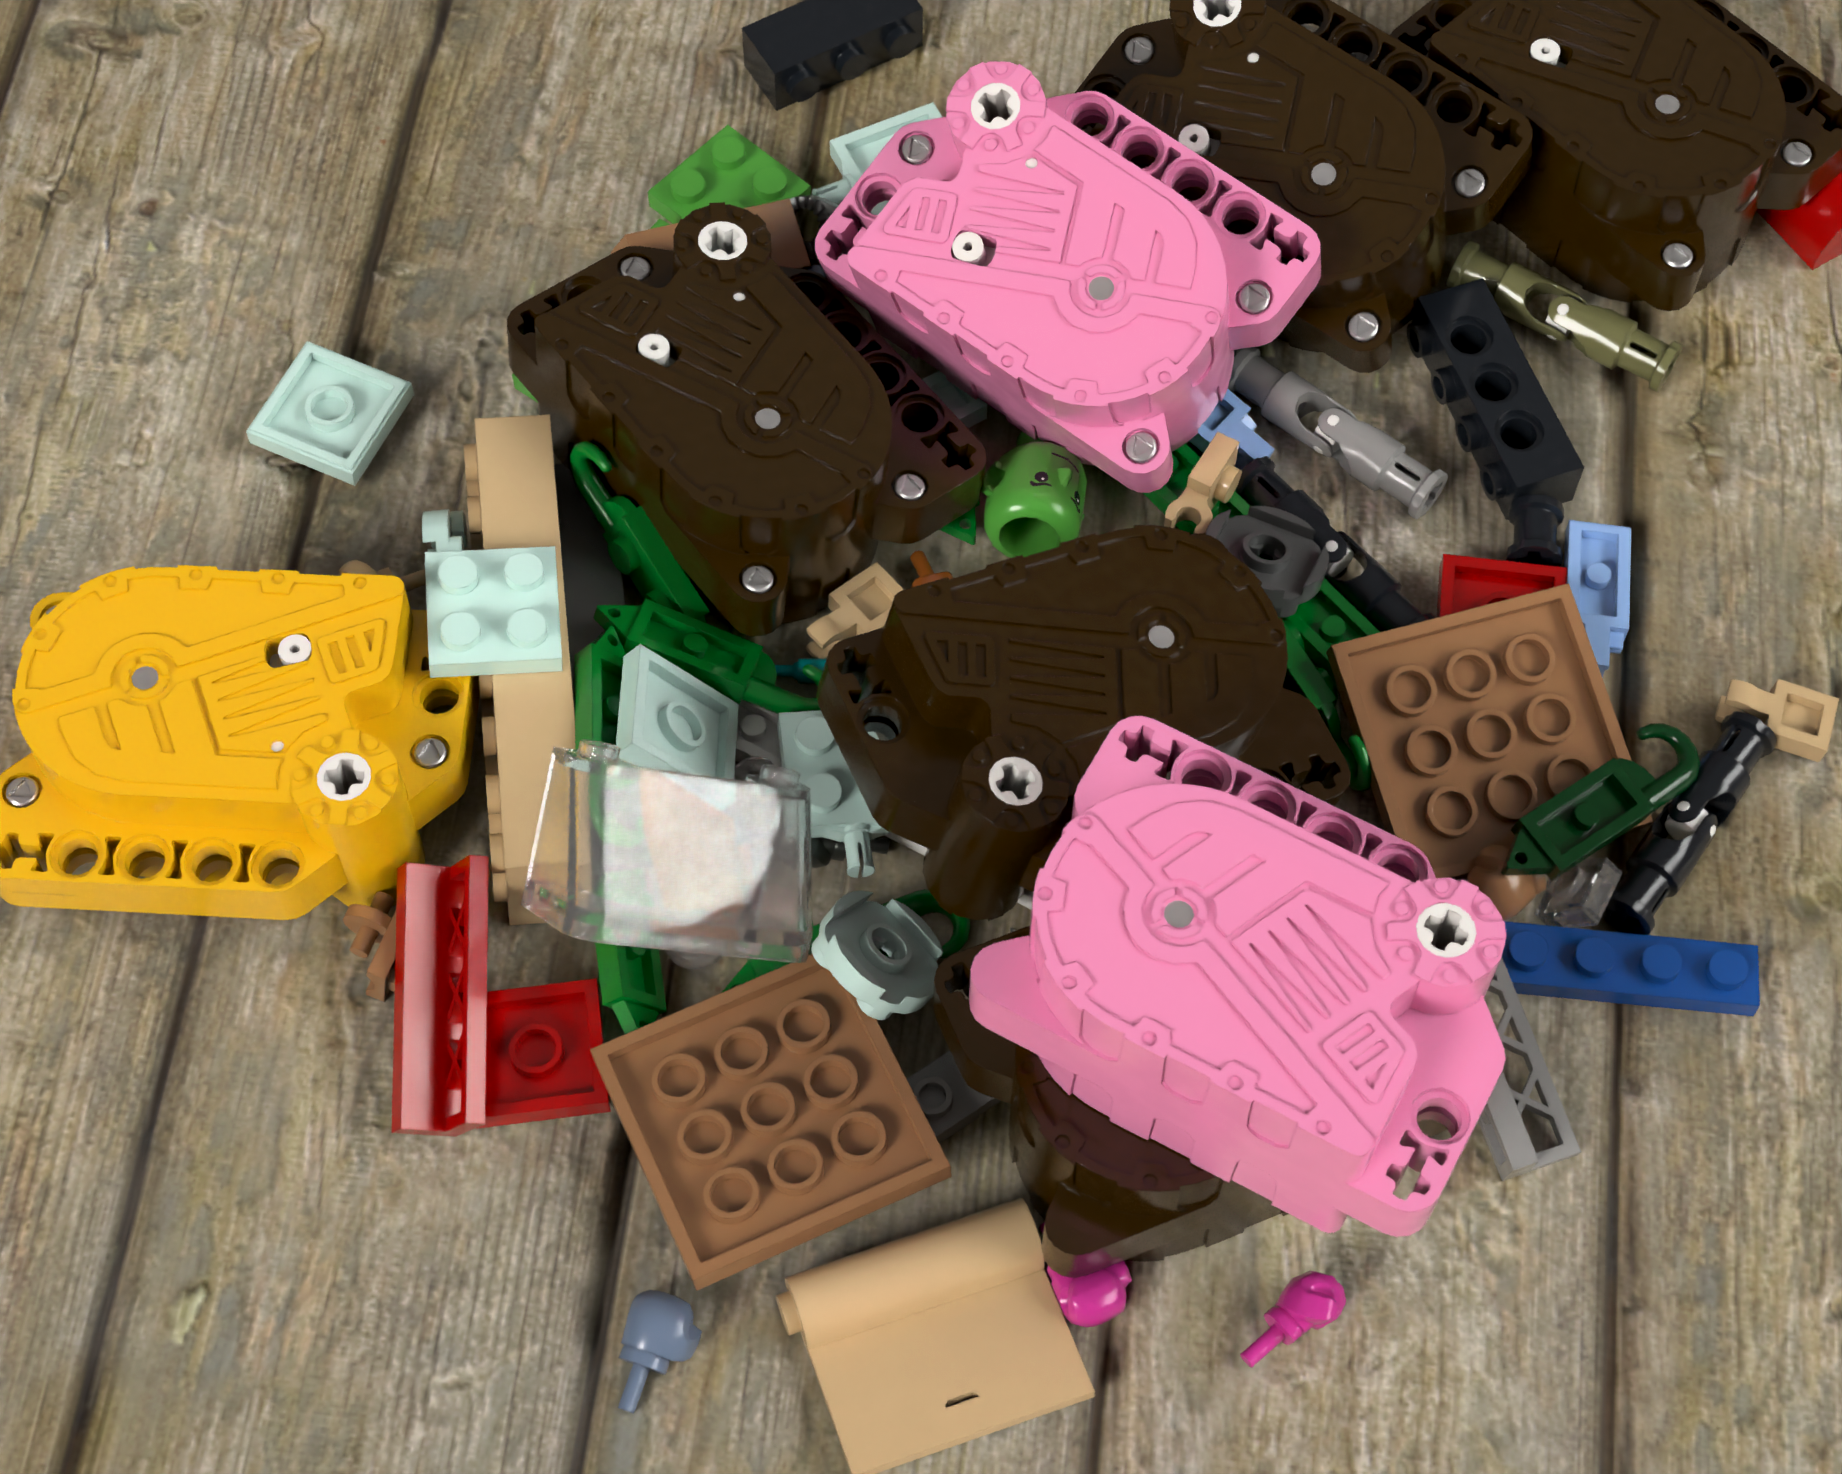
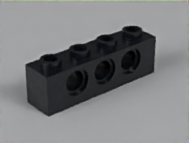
(1493, 369)

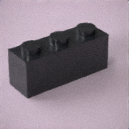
(827, 43)

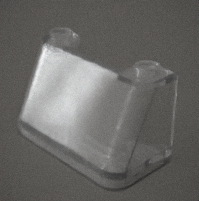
(673, 857)

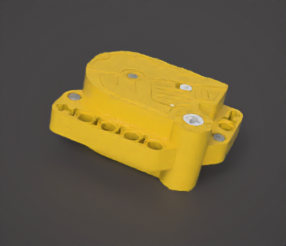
(227, 743)

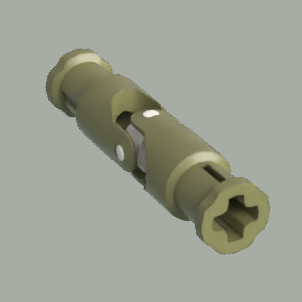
(1592, 329)

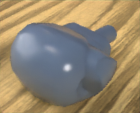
(655, 1332)

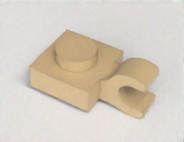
(1209, 481)
(856, 609)
(1795, 714)

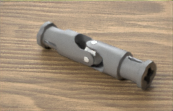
(1359, 447)

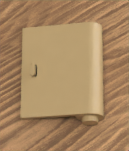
(933, 1325)

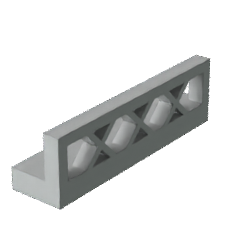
(1502, 1117)

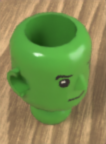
(1033, 498)

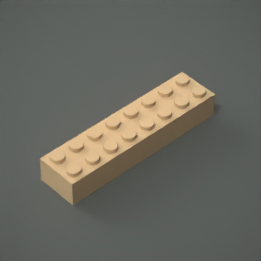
(522, 713)

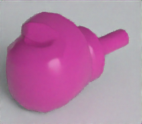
(1093, 1297)
(1304, 1304)

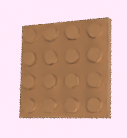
(1477, 720)
(768, 1118)

